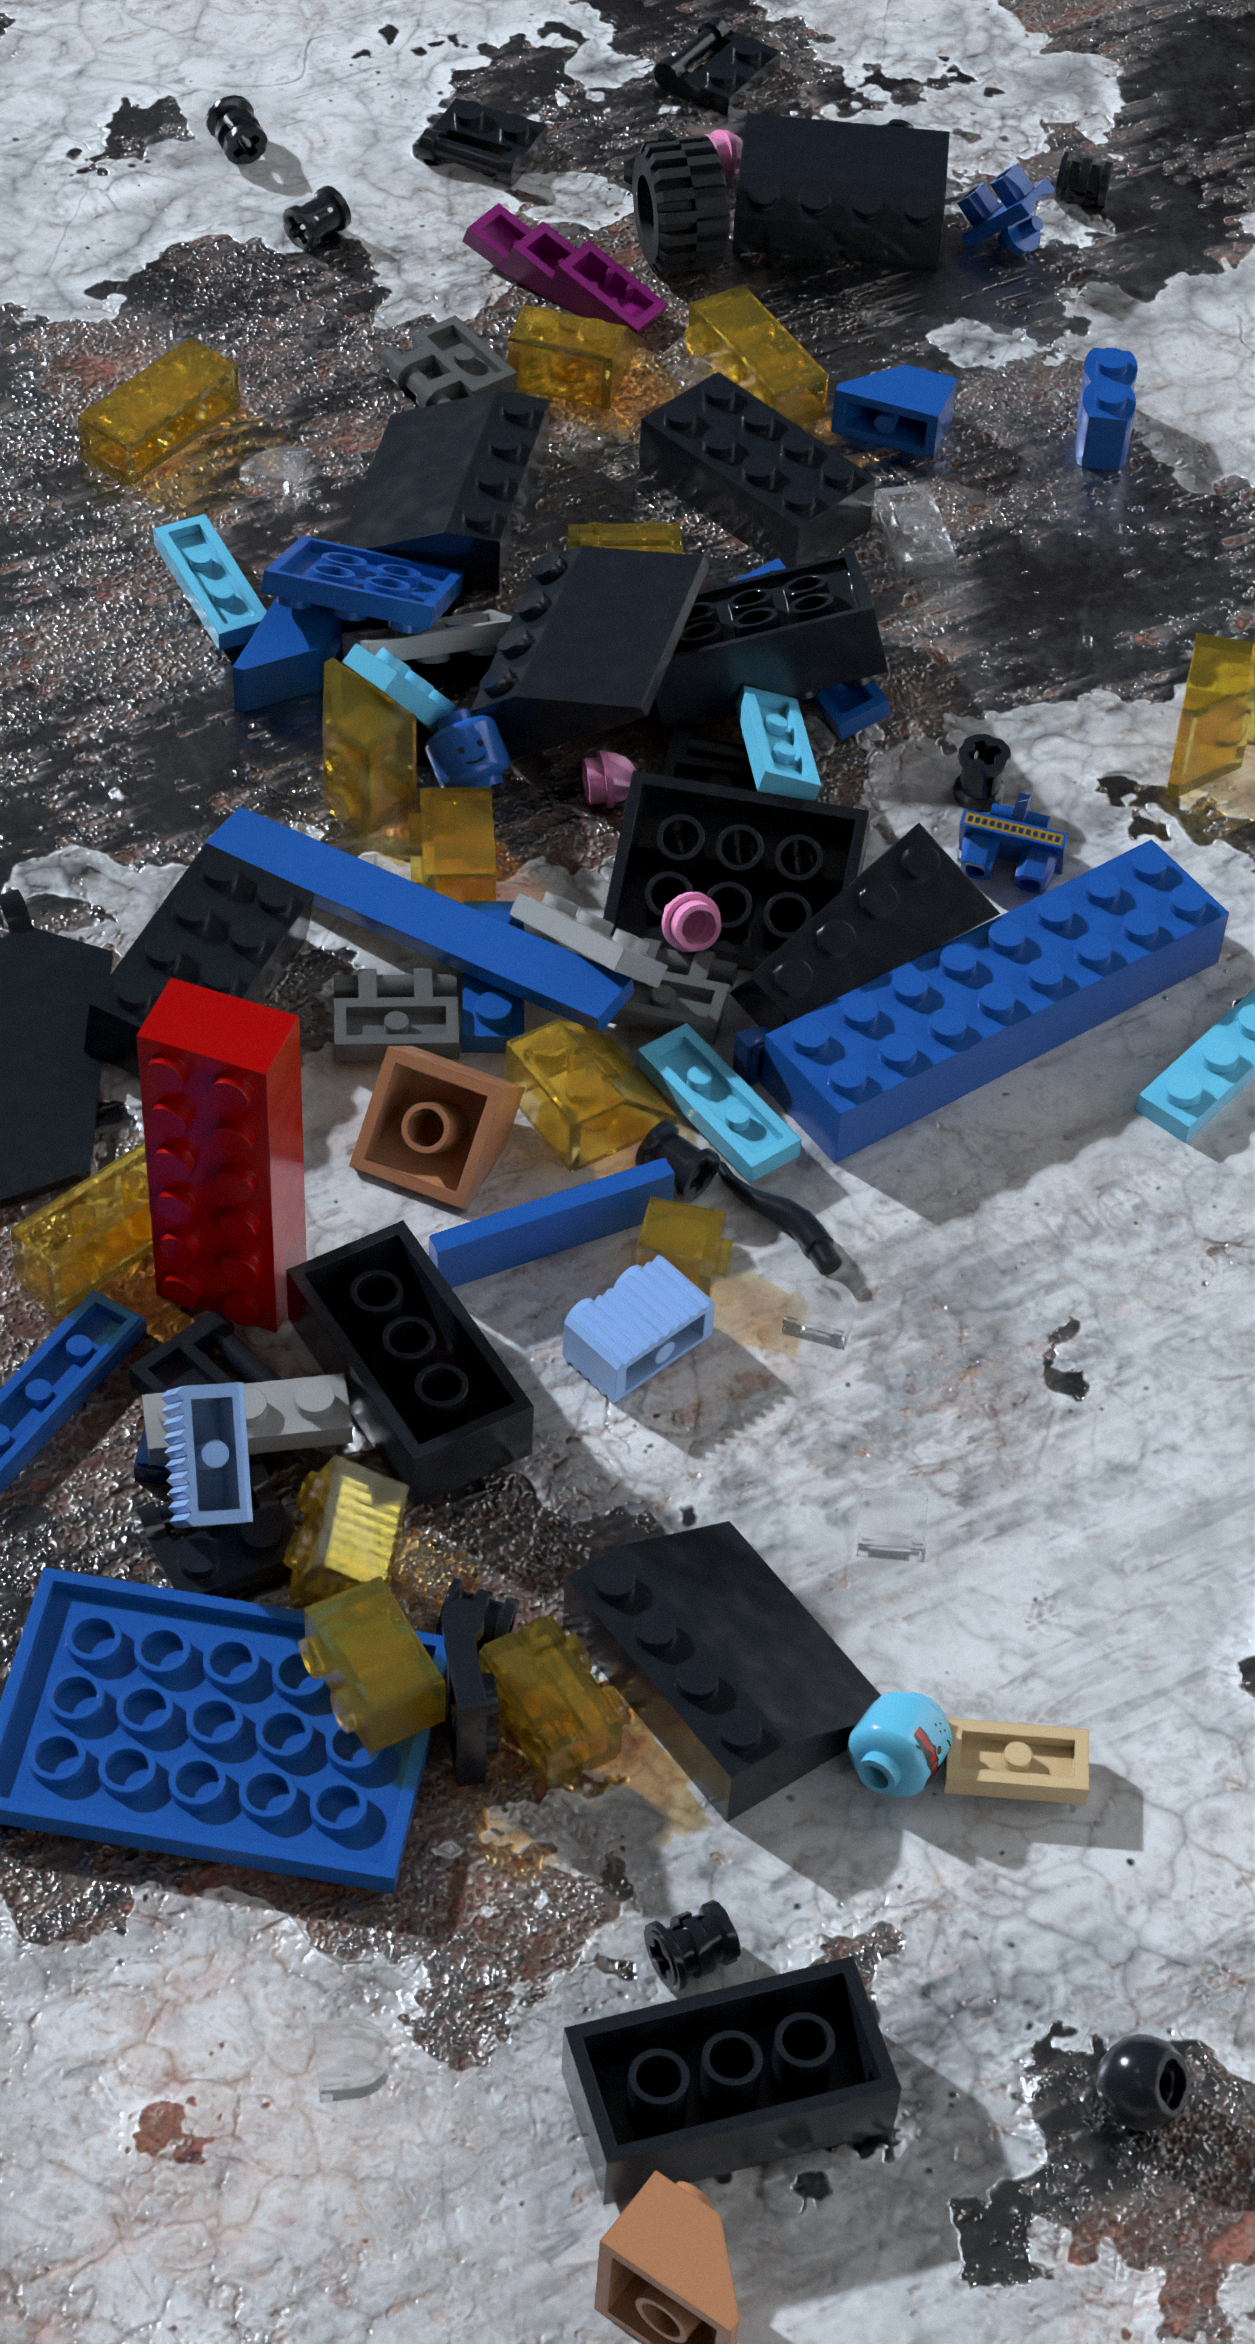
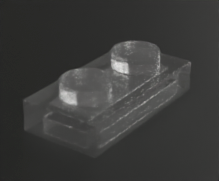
(915, 531)

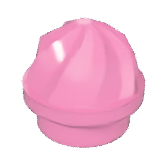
(729, 149)
(606, 778)
(691, 922)

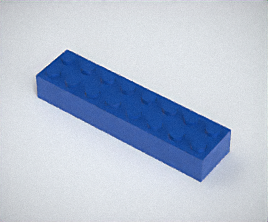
(991, 1000)

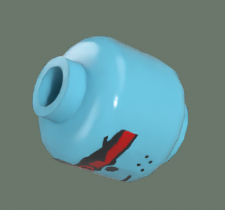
(901, 1741)

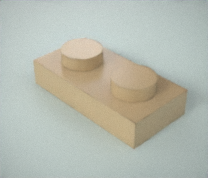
(1017, 1761)

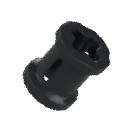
(336, 220)
(981, 773)
(692, 1166)

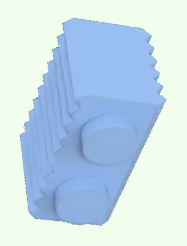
(636, 1327)
(208, 1455)

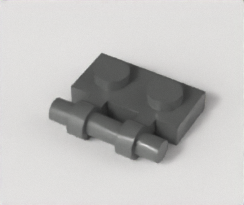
(459, 359)
(690, 993)
(395, 1011)

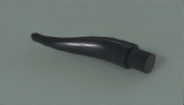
(800, 1222)

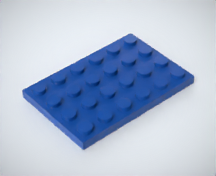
(196, 1736)

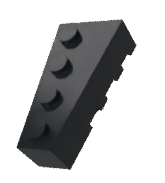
(881, 920)

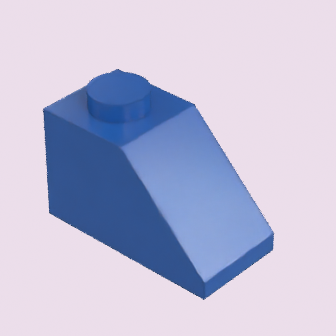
(896, 409)
(286, 656)

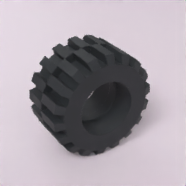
(681, 204)

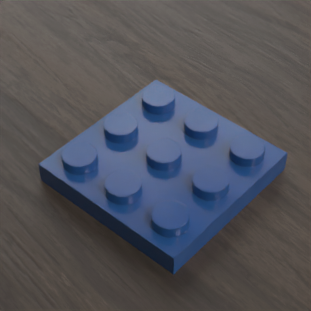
(362, 584)

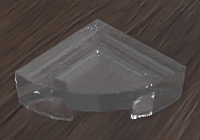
(276, 469)

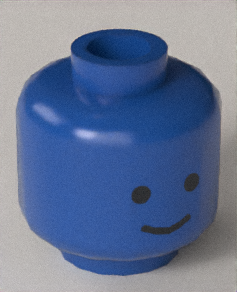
(467, 751)

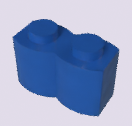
(1106, 409)

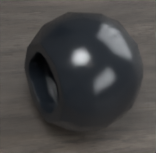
(1143, 2082)

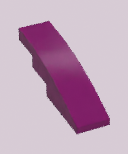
(573, 278)

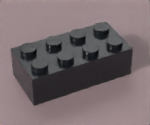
(755, 473)
(216, 929)
(411, 1362)
(730, 2078)

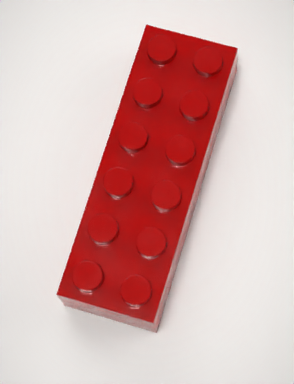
(223, 1151)

